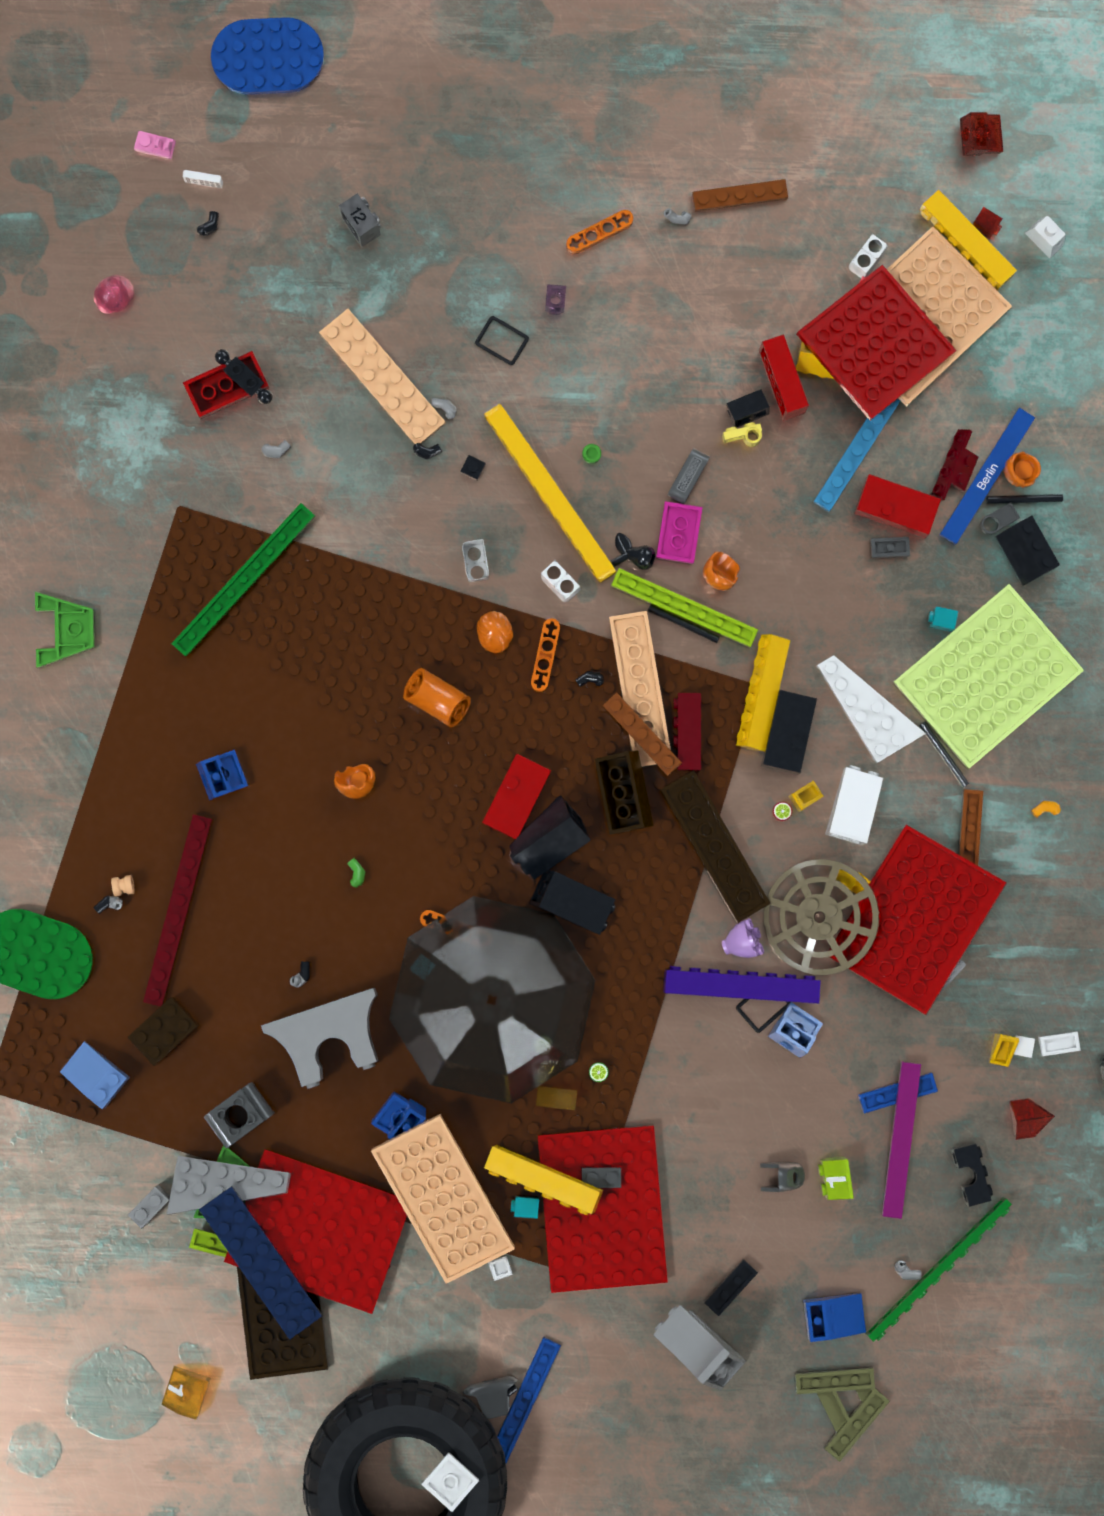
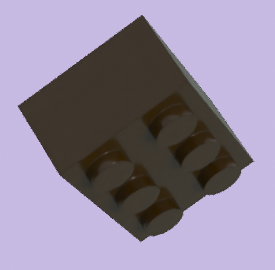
(163, 1031)

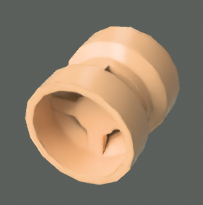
(122, 885)

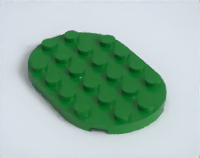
(42, 955)

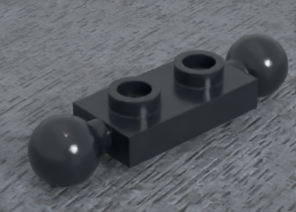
(243, 376)

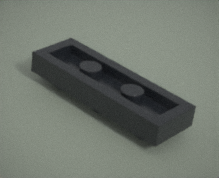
(730, 1287)

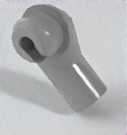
(677, 219)
(905, 1273)

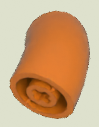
(436, 697)

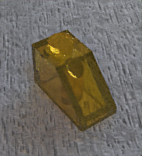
(556, 1097)

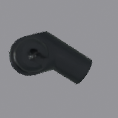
(210, 226)
(425, 452)
(590, 676)

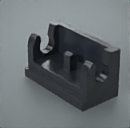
(748, 408)

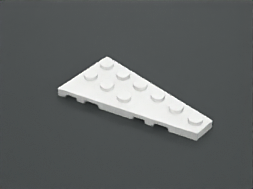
(873, 717)

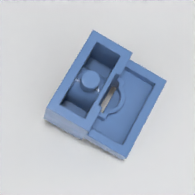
(795, 1030)

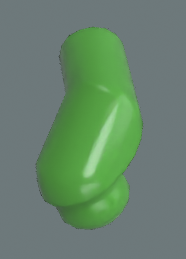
(358, 874)

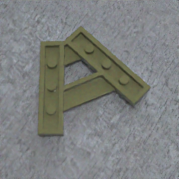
(847, 1428)

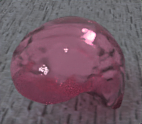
(113, 294)

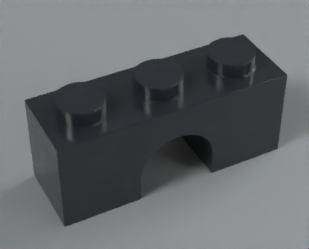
(977, 1190)

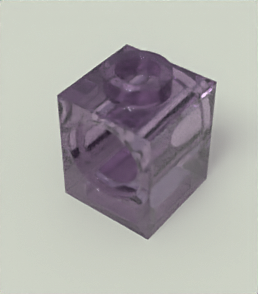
(555, 291)

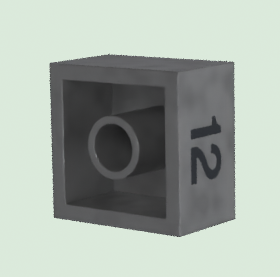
(360, 220)

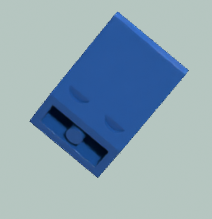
(834, 1317)

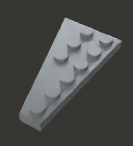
(202, 1180)

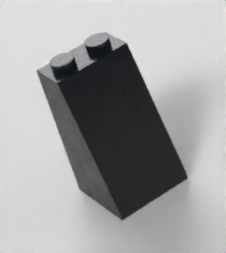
(549, 839)
(572, 901)

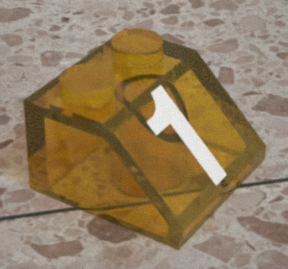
(186, 1392)

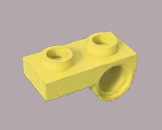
(734, 434)

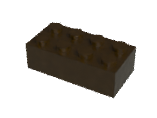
(623, 792)

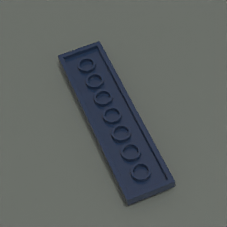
(260, 1262)

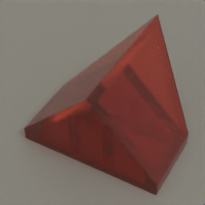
(1028, 1118)

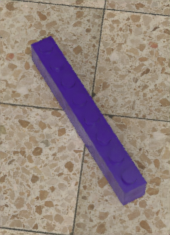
(741, 986)

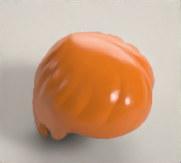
(1022, 469)
(721, 571)
(494, 631)
(355, 781)

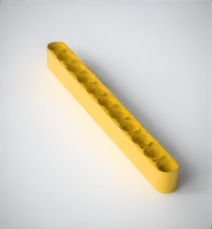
(549, 493)

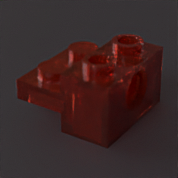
(981, 134)

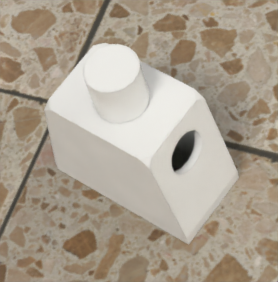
(1047, 236)

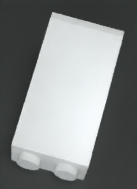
(854, 805)

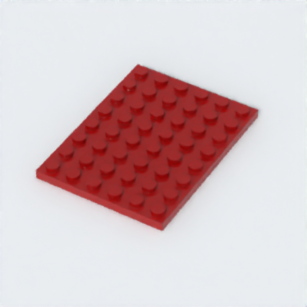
(927, 918)
(330, 1231)
(625, 1234)

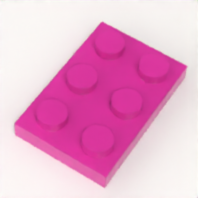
(679, 532)

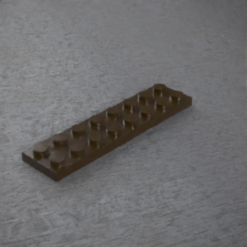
(715, 846)

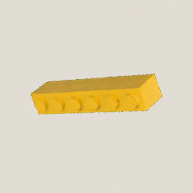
(967, 239)
(763, 692)
(543, 1179)

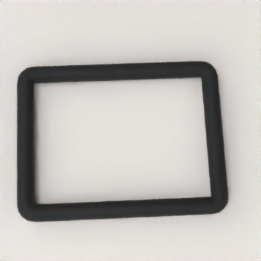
(494, 353)
(764, 1025)

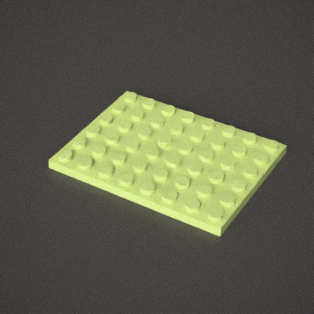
(988, 676)

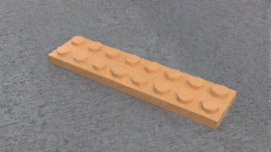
(382, 377)
(639, 675)

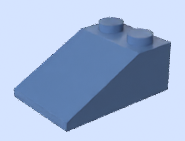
(94, 1075)

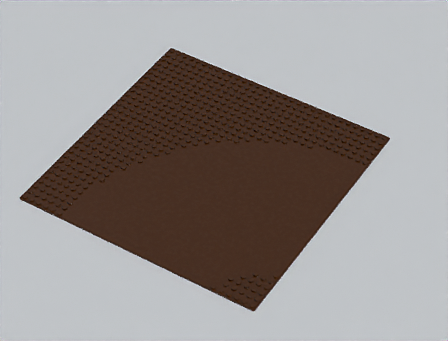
(302, 687)

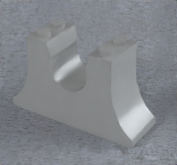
(307, 1030)
(699, 1348)

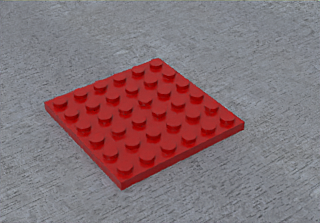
(876, 342)

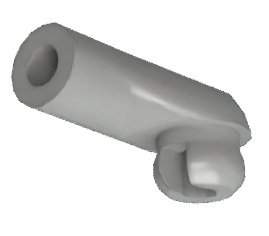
(446, 405)
(275, 451)

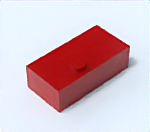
(783, 377)
(217, 391)
(897, 506)
(516, 797)

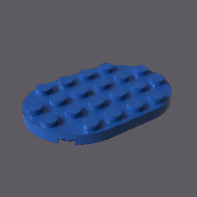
(267, 56)

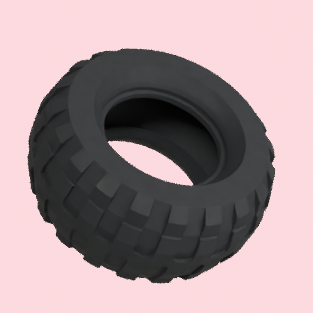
(402, 1410)

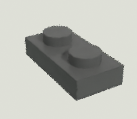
(890, 547)
(602, 1176)

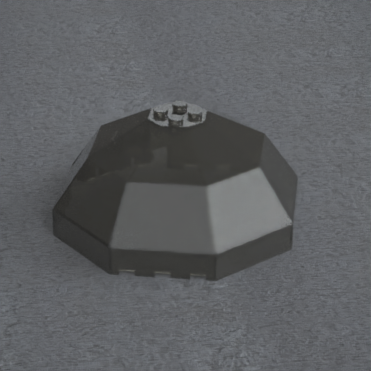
(538, 1008)

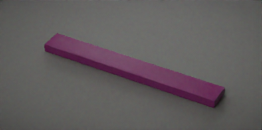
(901, 1140)

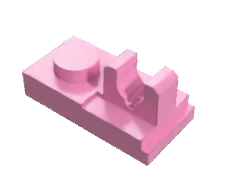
(154, 145)

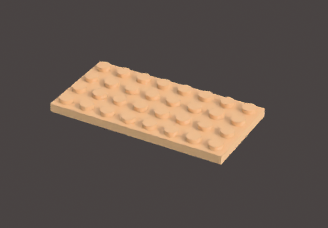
(443, 1198)

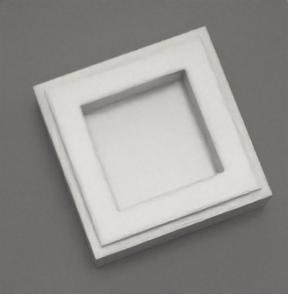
(1025, 1046)
(500, 1268)

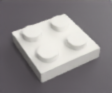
(450, 1481)

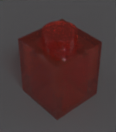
(988, 223)

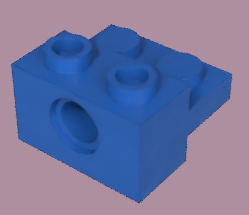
(213, 777)
(398, 1115)

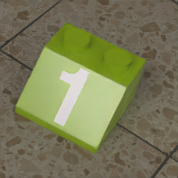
(836, 1178)

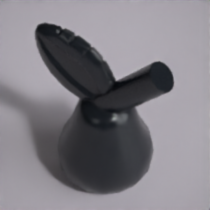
(640, 556)

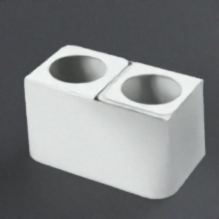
(865, 271)
(480, 562)
(565, 597)

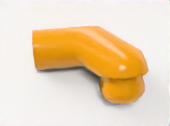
(1048, 806)

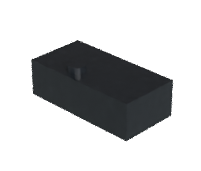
(789, 732)

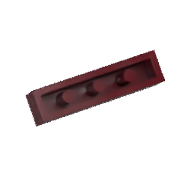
(688, 730)

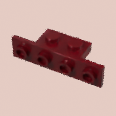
(957, 466)

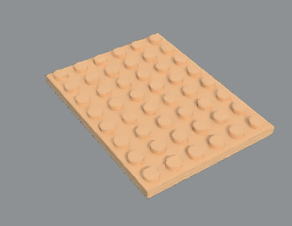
(949, 294)

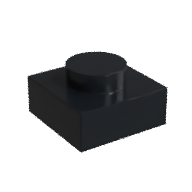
(473, 467)

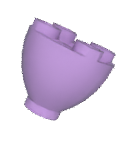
(743, 940)

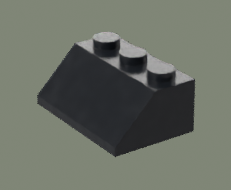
(1027, 550)

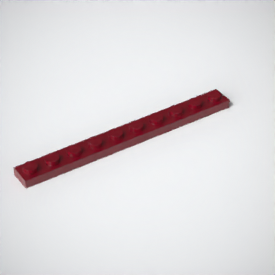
(177, 910)

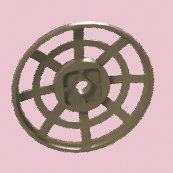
(833, 917)

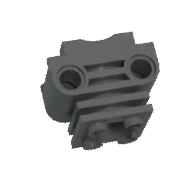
(255, 1106)

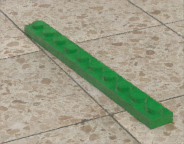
(243, 580)
(946, 1263)

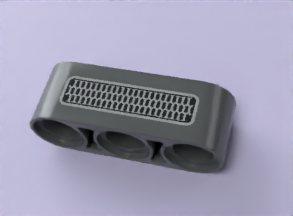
(688, 476)

